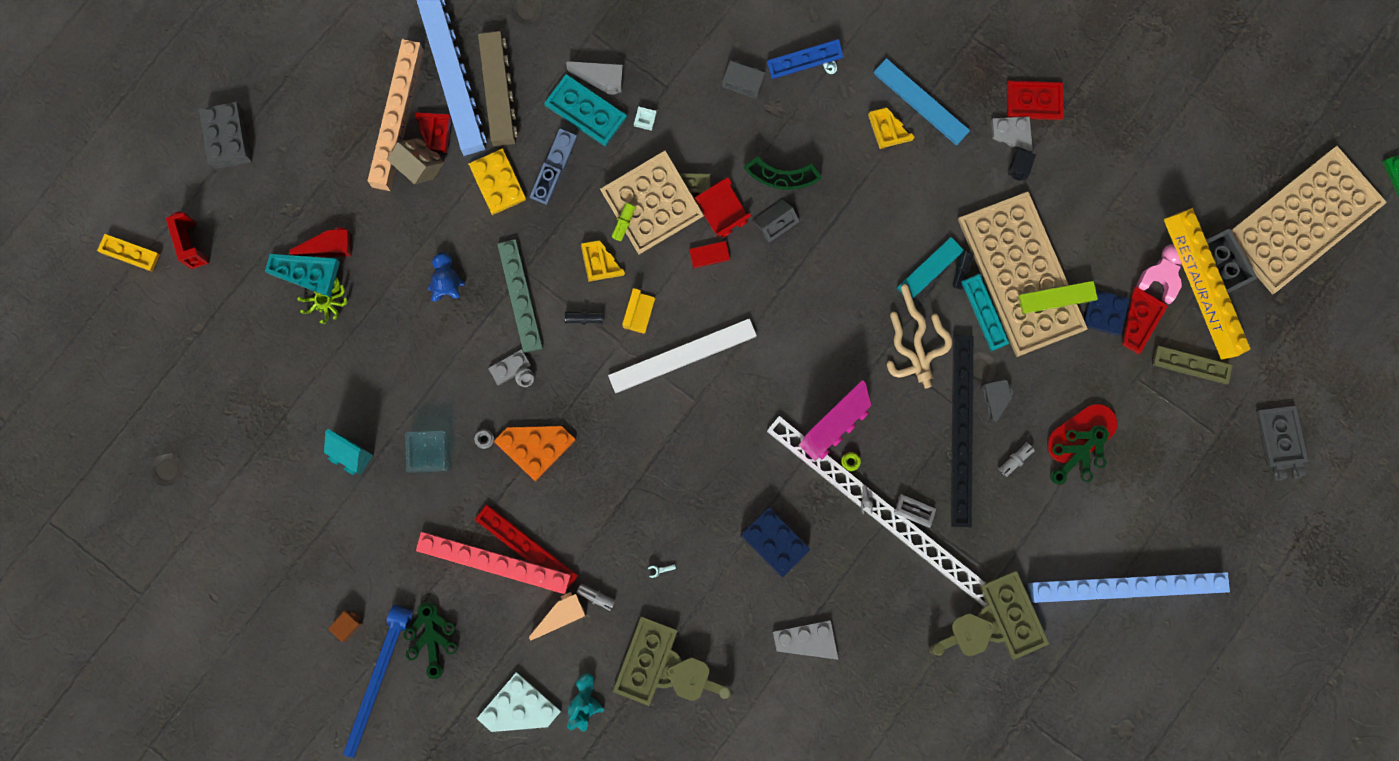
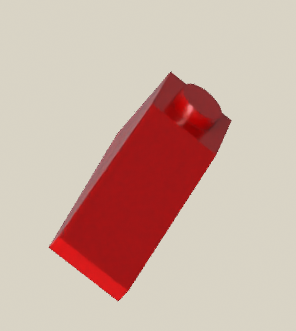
(327, 244)

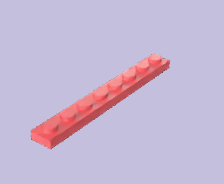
(493, 562)

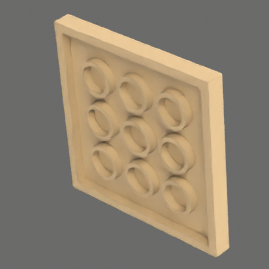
(659, 198)

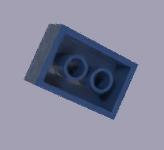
(775, 542)

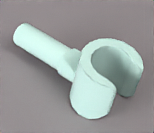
(661, 569)

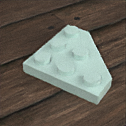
(518, 708)

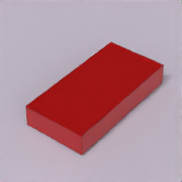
(709, 254)

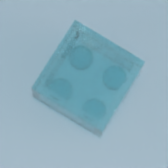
(426, 452)

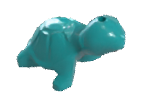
(583, 704)

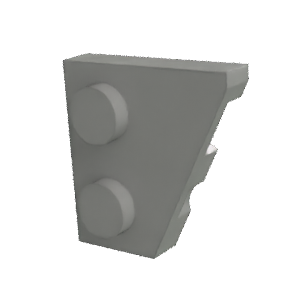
(1013, 131)

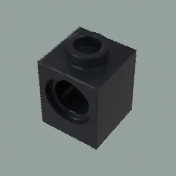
(1021, 165)

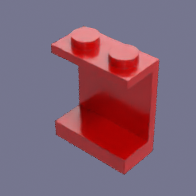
(722, 208)

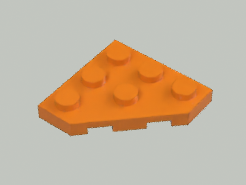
(534, 447)

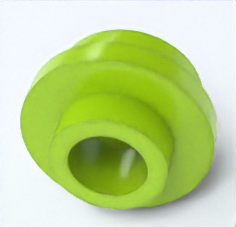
(855, 457)

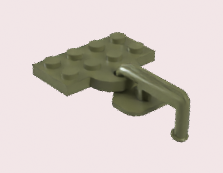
(1004, 619)
(650, 667)

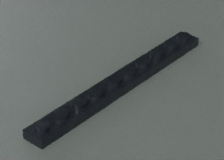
(962, 431)

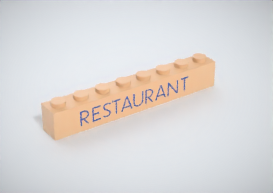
(396, 113)

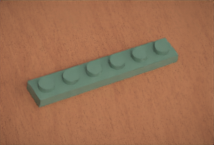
(519, 296)

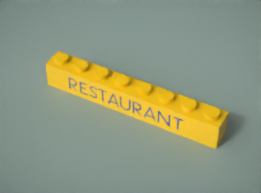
(1207, 284)

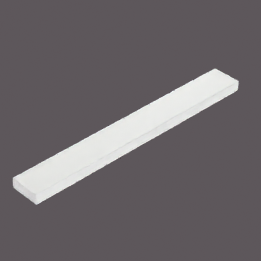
(682, 356)

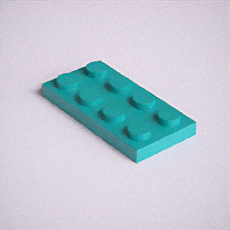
(585, 110)

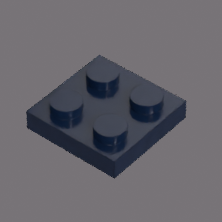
(1106, 313)

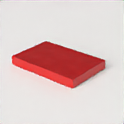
(1035, 100)

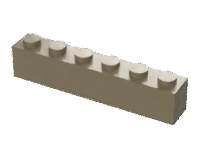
(496, 88)

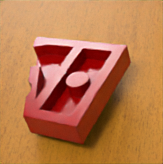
(435, 130)

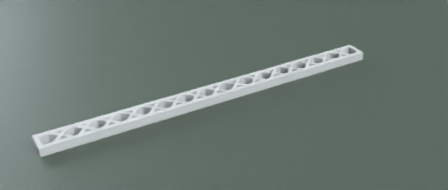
(892, 529)

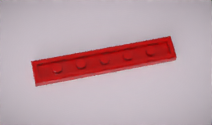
(520, 542)

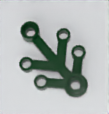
(1081, 452)
(430, 637)

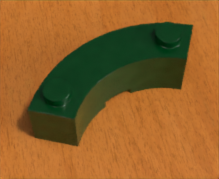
(780, 178)

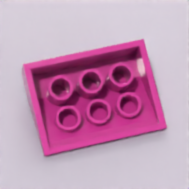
(837, 422)

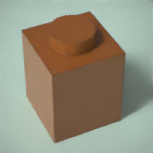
(345, 625)

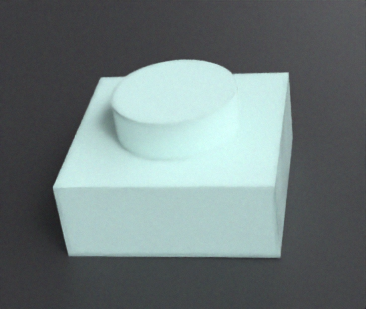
(645, 118)

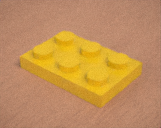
(497, 181)

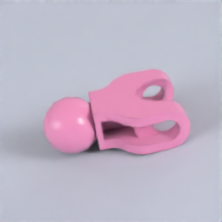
(1164, 272)

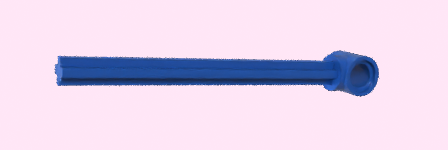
(397, 620)

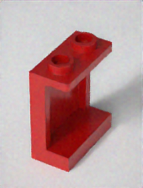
(178, 225)

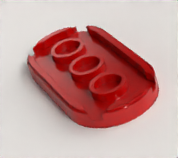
(1081, 422)

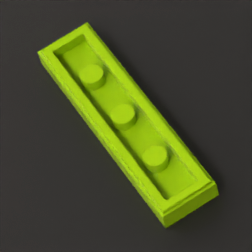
(1057, 297)

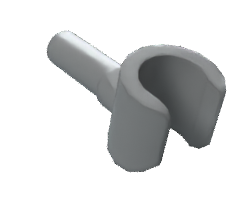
(866, 503)

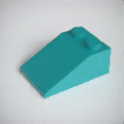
(345, 452)

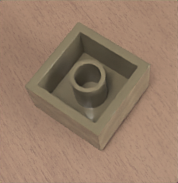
(415, 160)

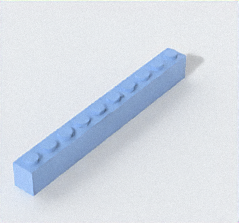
(451, 76)
(1128, 587)

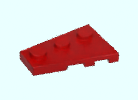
(1141, 319)

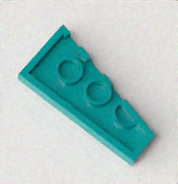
(308, 272)

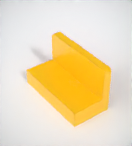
(638, 311)

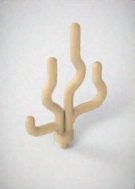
(921, 364)

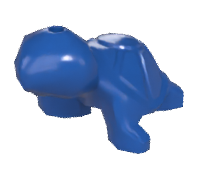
(444, 279)

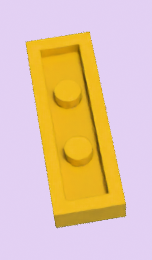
(128, 252)

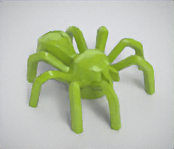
(324, 302)

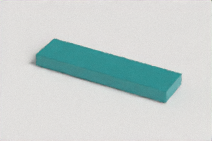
(932, 267)
(985, 312)

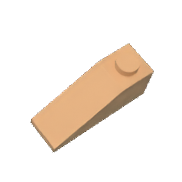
(563, 613)

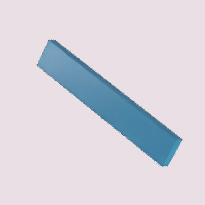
(921, 102)

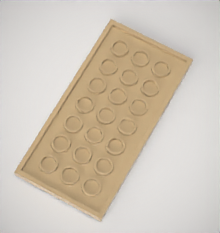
(1306, 219)
(1015, 261)

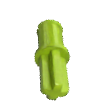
(623, 222)

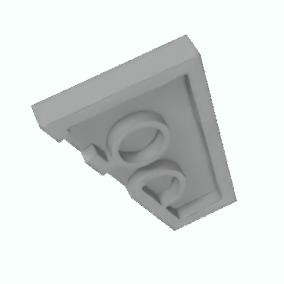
(807, 640)

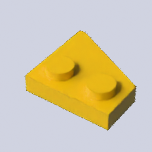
(888, 129)
(599, 262)

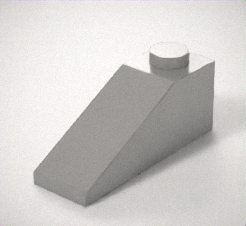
(602, 76)

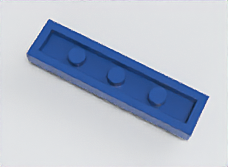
(805, 59)

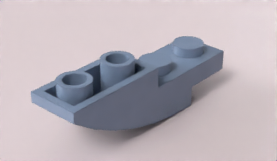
(554, 167)

